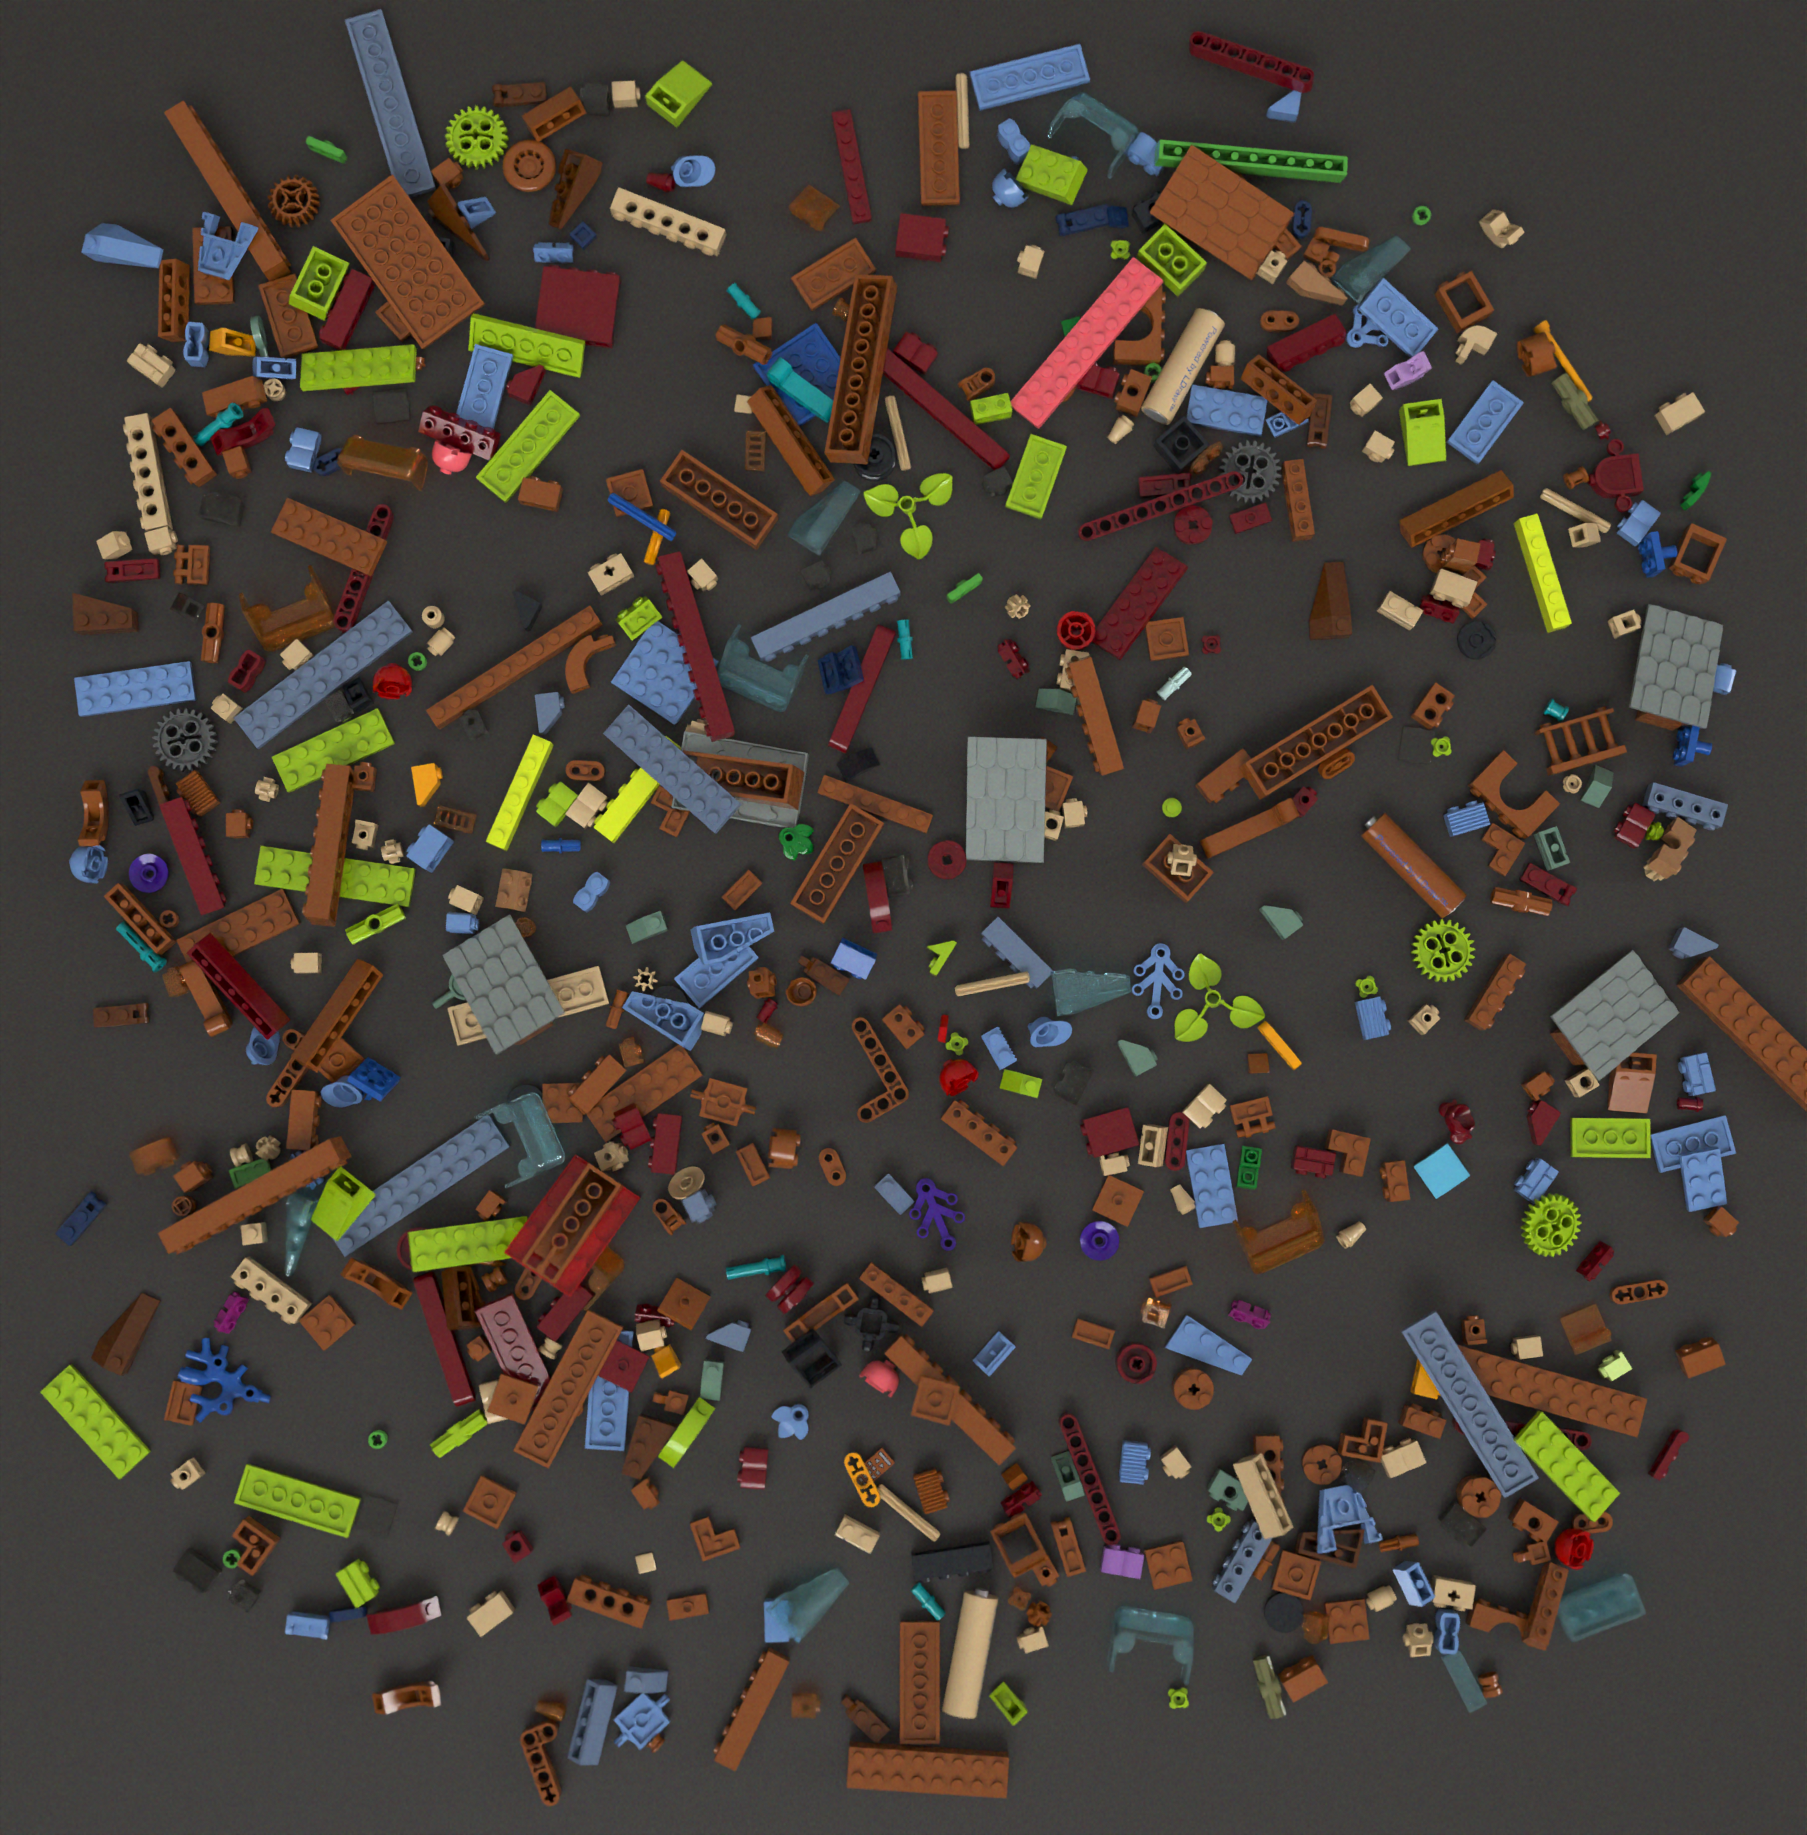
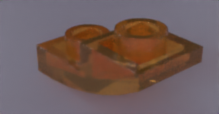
(1202, 461)

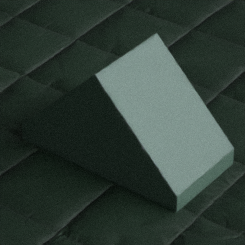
(1056, 701)
(1597, 786)

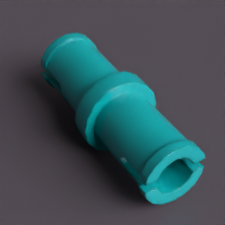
(743, 301)
(905, 639)
(928, 1601)

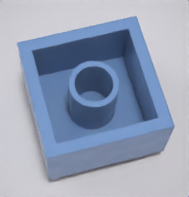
(429, 848)

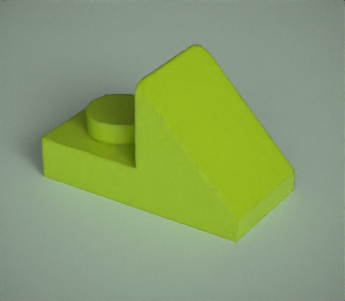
(943, 951)
(1020, 1083)
(1008, 1703)

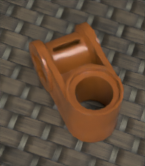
(976, 384)
(668, 1216)

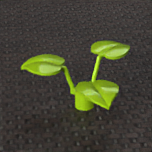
(883, 498)
(1206, 973)

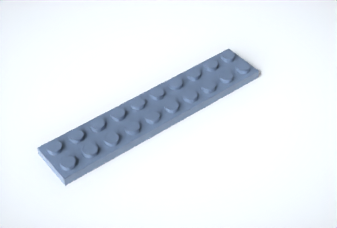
(390, 102)
(323, 674)
(424, 1181)
(1469, 1403)

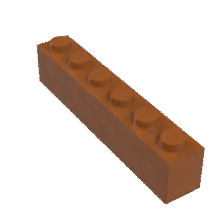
(790, 440)
(1456, 508)
(1095, 715)
(337, 1015)
(752, 1708)

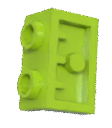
(638, 617)

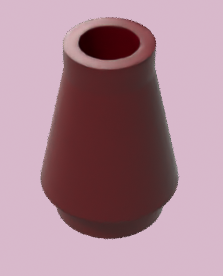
(663, 181)

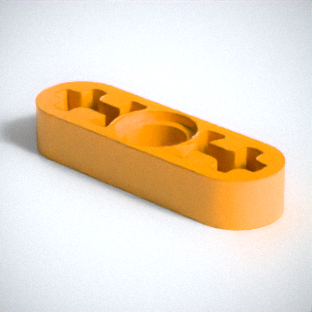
(1279, 1045)
(850, 1468)

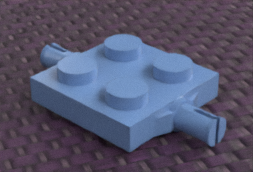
(641, 1720)

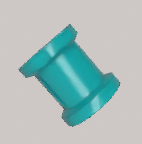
(1556, 710)

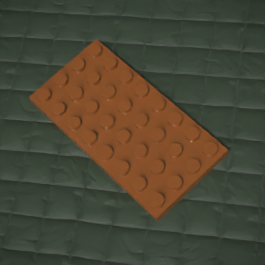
(407, 262)

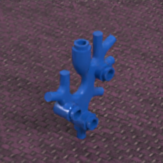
(231, 1382)

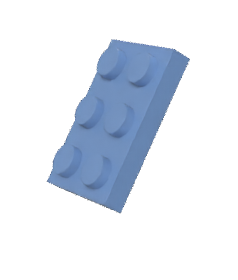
(1703, 1179)

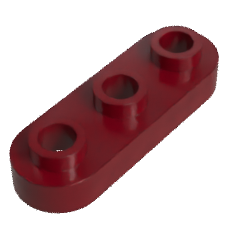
(1179, 1150)

